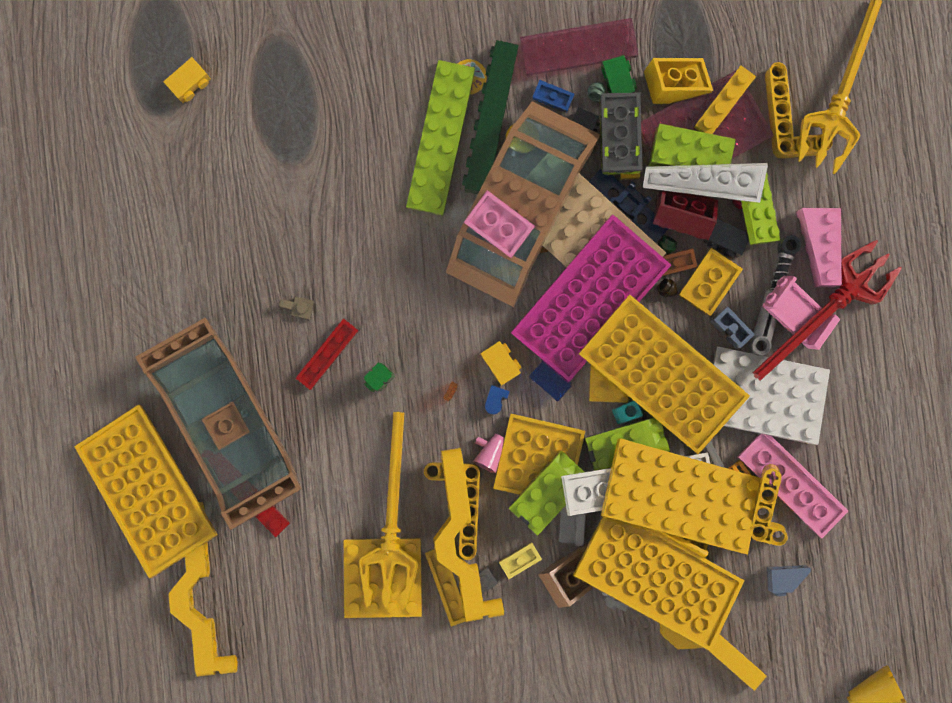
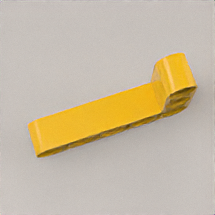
(785, 119)
(474, 482)

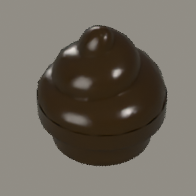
(667, 288)

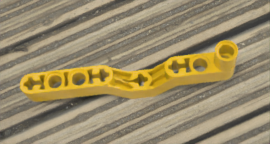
(459, 514)
(202, 628)
(725, 653)

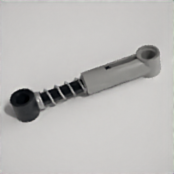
(766, 322)

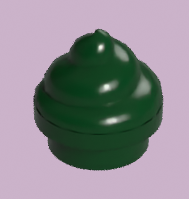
(667, 244)

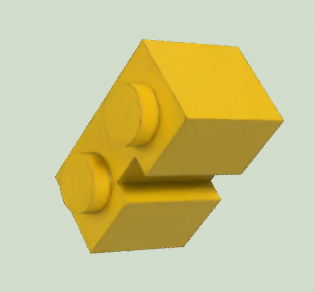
(187, 80)
(501, 363)

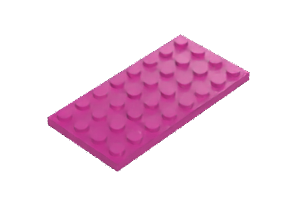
(587, 294)

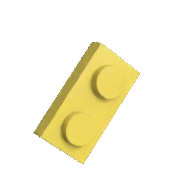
(520, 560)

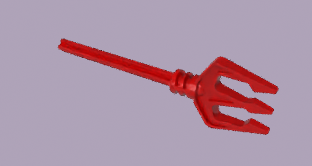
(853, 287)

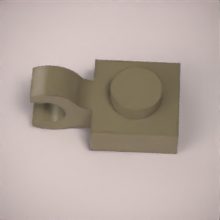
(300, 307)

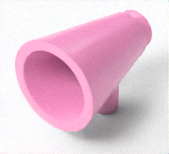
(490, 454)

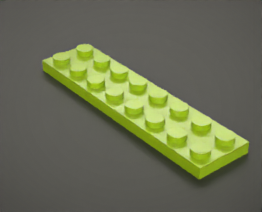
(440, 137)

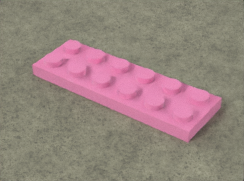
(797, 486)

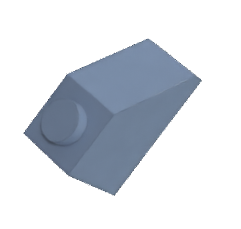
(786, 578)

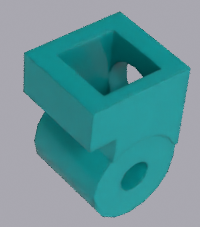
(627, 412)

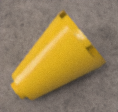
(877, 688)

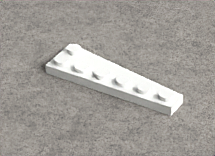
(723, 181)

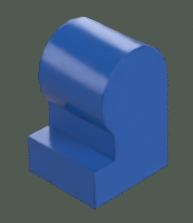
(493, 402)

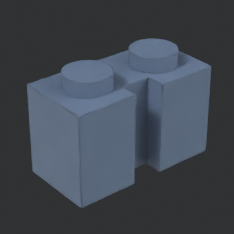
(729, 322)

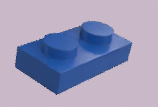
(553, 96)

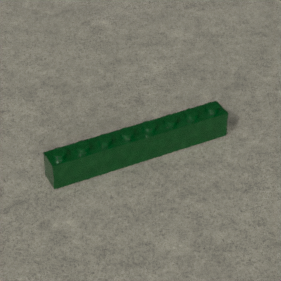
(491, 116)

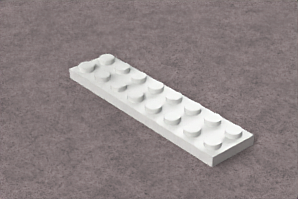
(587, 490)

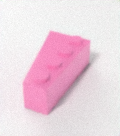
(823, 244)

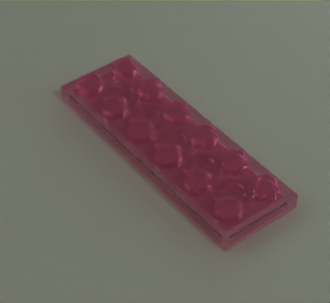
(578, 46)

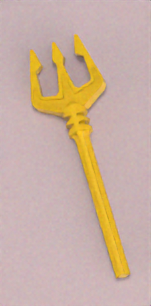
(833, 119)
(389, 553)

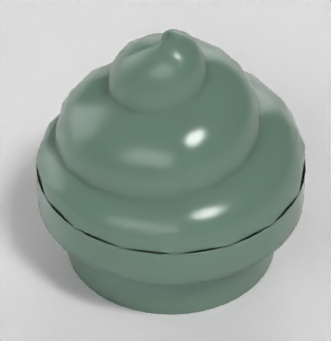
(595, 91)

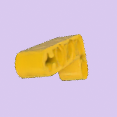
(768, 503)

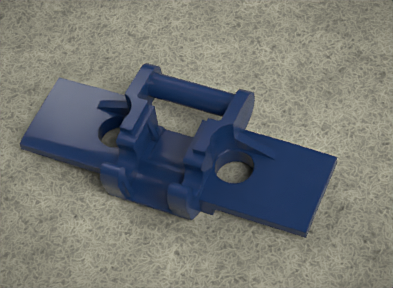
(630, 202)

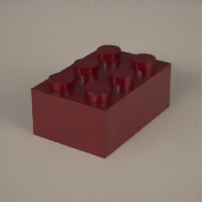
(686, 213)

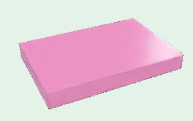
(499, 224)

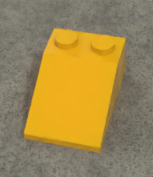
(676, 79)

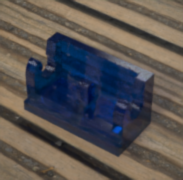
(550, 380)

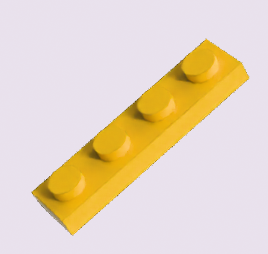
(725, 101)
(447, 589)

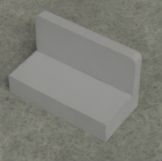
(571, 528)

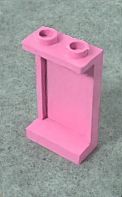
(794, 308)

